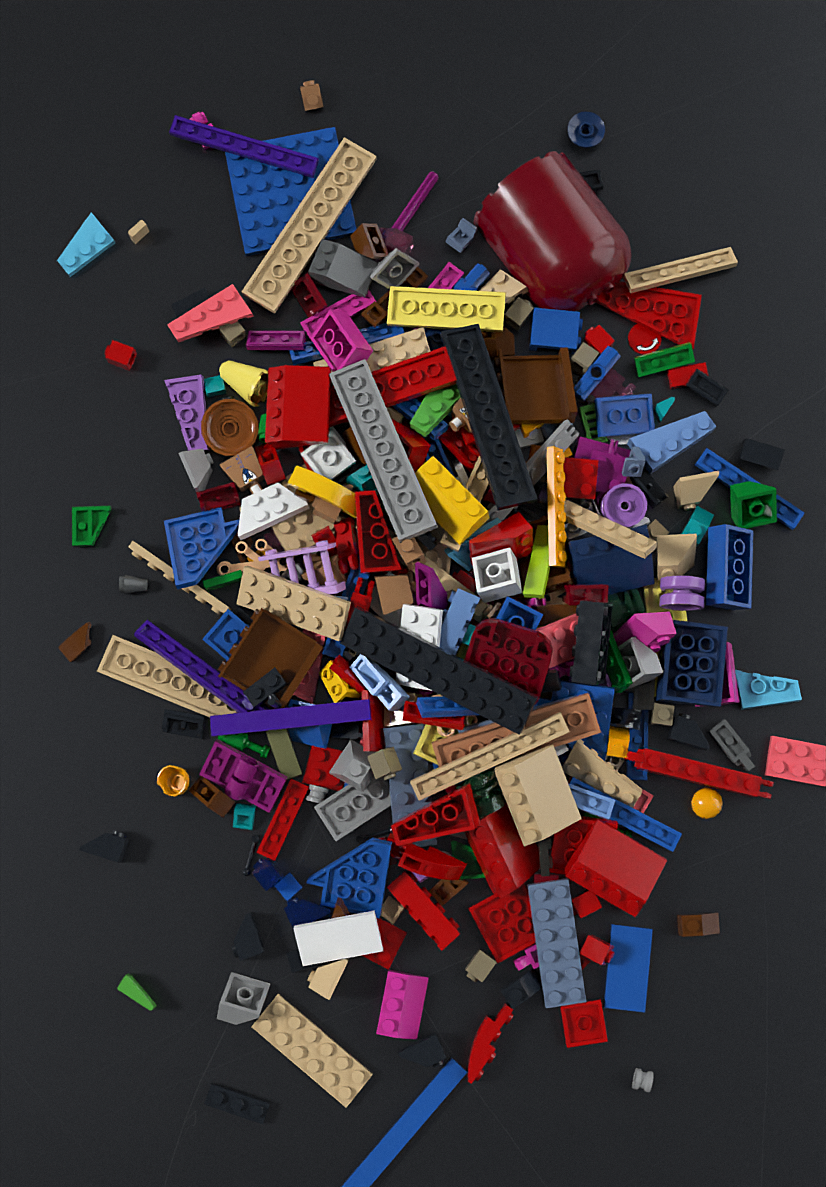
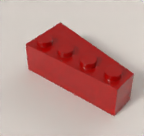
(374, 540)
(443, 817)
(423, 910)

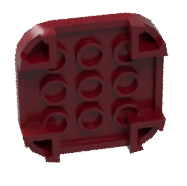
(511, 653)

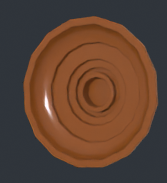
(229, 427)

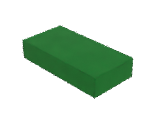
(223, 580)

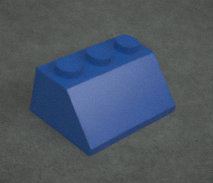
(519, 614)

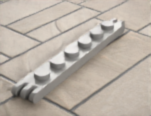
(537, 464)

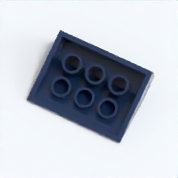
(601, 562)
(693, 665)

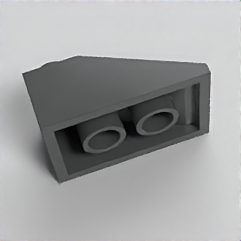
(341, 269)

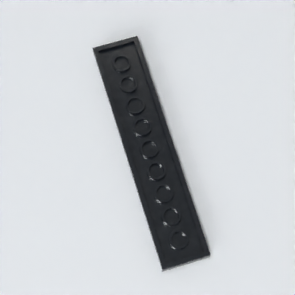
(488, 417)
(439, 670)

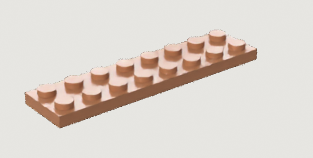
(576, 711)

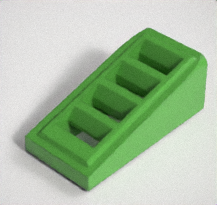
(585, 409)
(132, 989)

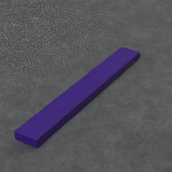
(244, 146)
(194, 667)
(290, 717)

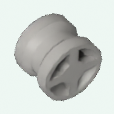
(317, 794)
(642, 1080)

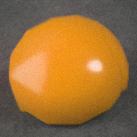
(173, 780)
(707, 803)

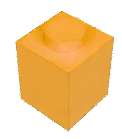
(618, 742)

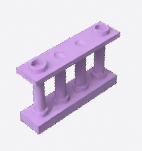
(331, 585)

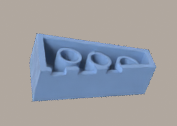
(671, 440)
(457, 619)

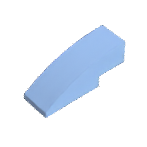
(379, 683)

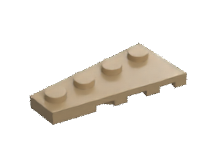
(505, 283)
(591, 769)

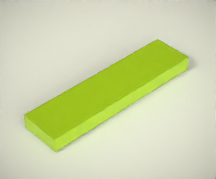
(539, 565)

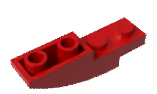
(427, 863)
(482, 1049)

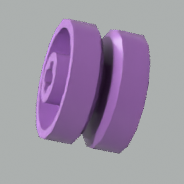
(630, 496)
(682, 593)

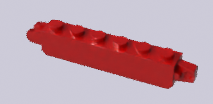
(699, 773)

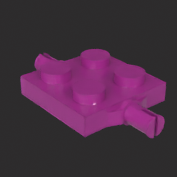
(609, 469)

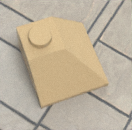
(692, 489)
(674, 554)
(327, 977)

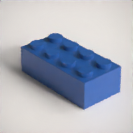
(729, 567)

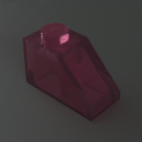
(397, 239)

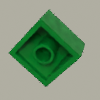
(753, 504)

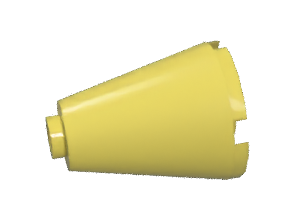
(246, 380)

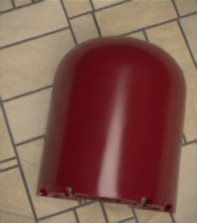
(554, 234)

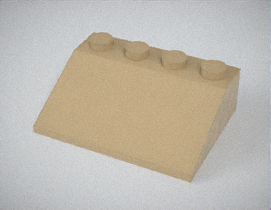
(537, 794)

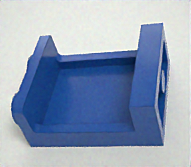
(555, 329)

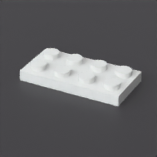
(424, 623)

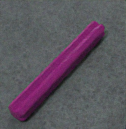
(416, 201)

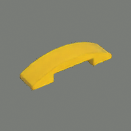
(324, 489)

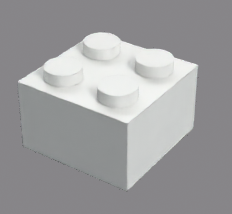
(497, 575)

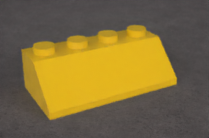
(450, 501)

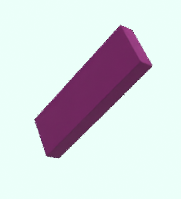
(276, 340)

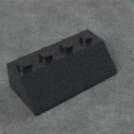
(592, 642)

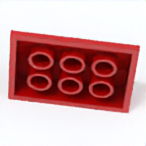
(297, 406)
(501, 852)
(615, 867)

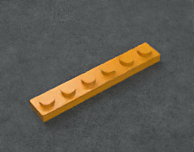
(556, 512)

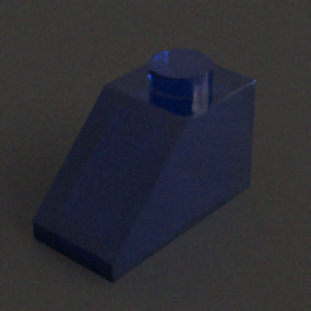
(267, 873)
(304, 911)

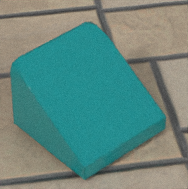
(214, 386)
(663, 407)
(244, 816)

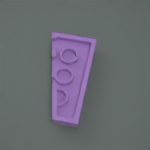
(190, 404)

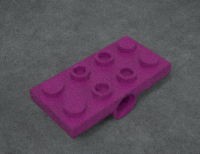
(243, 776)

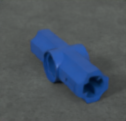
(474, 279)
(603, 365)

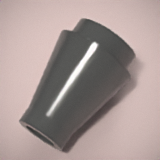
(132, 584)

